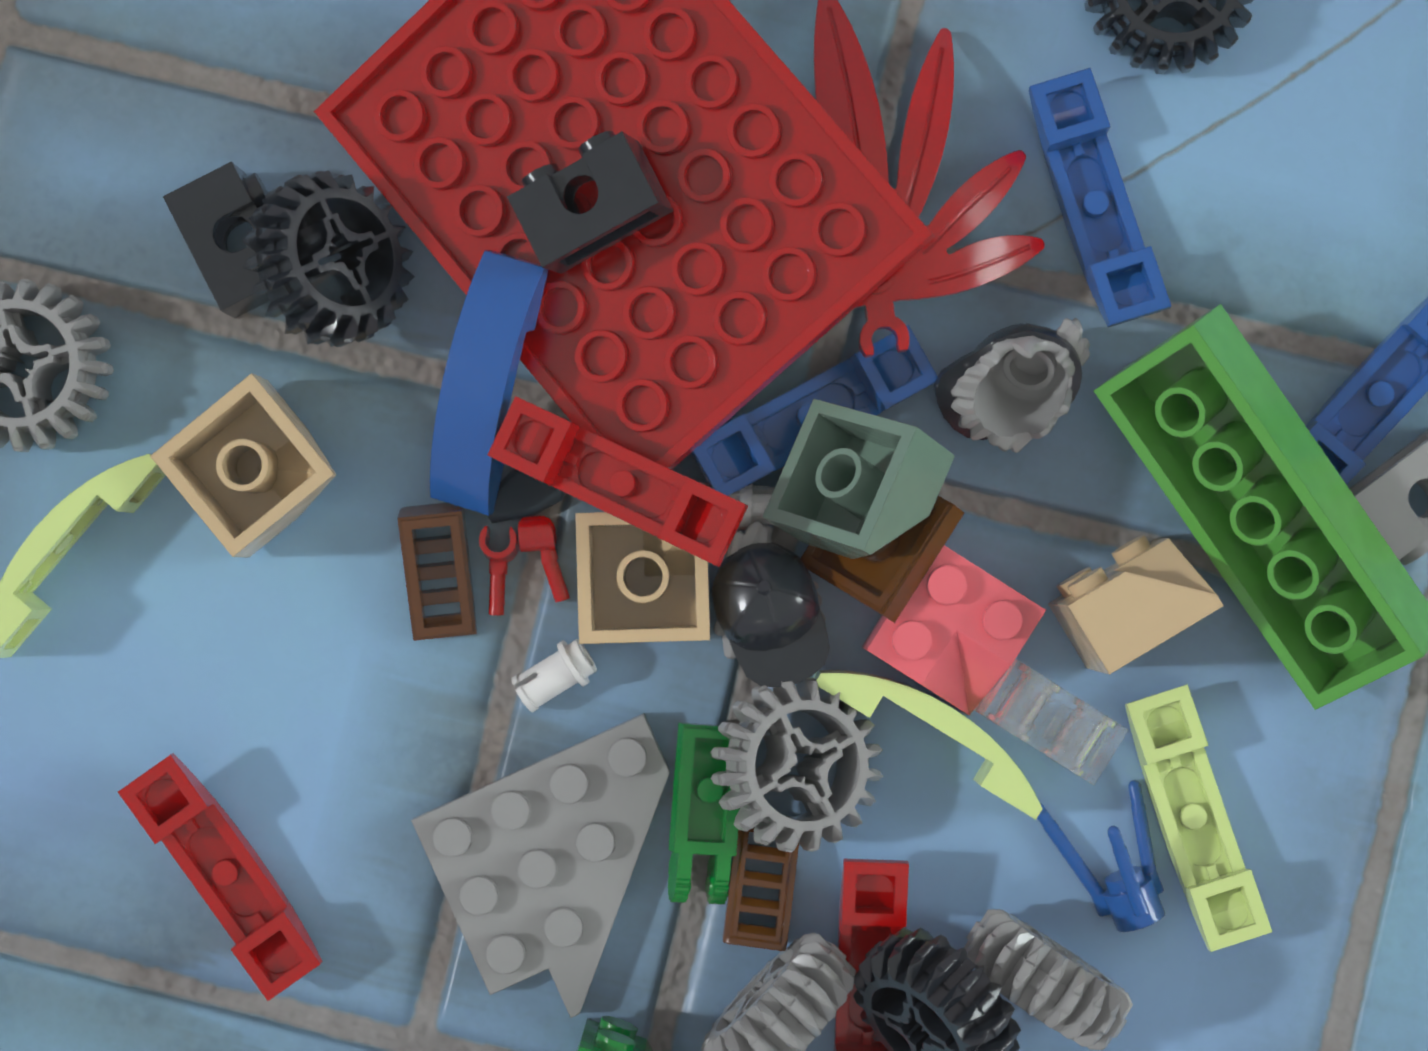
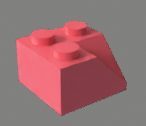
(956, 631)

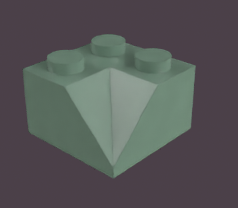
(856, 480)

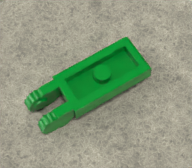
(696, 816)

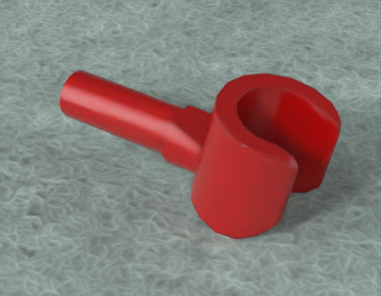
(539, 534)
(498, 569)

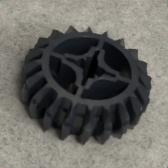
(1133, 29)
(316, 220)
(931, 997)

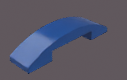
(1094, 199)
(481, 379)
(1375, 396)
(763, 438)

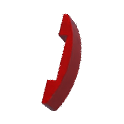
(618, 481)
(225, 873)
(870, 910)

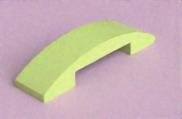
(121, 487)
(998, 771)
(1195, 819)

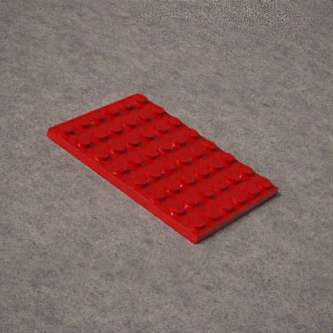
(696, 312)

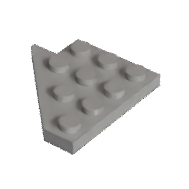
(548, 857)

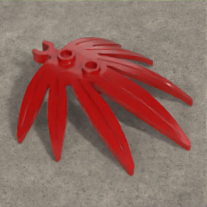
(849, 97)

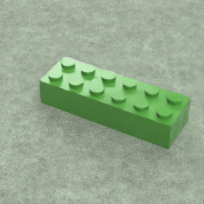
(1269, 509)

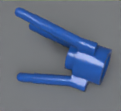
(1130, 892)

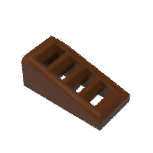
(432, 516)
(758, 935)

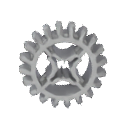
(35, 390)
(823, 804)
(1048, 980)
(786, 1000)

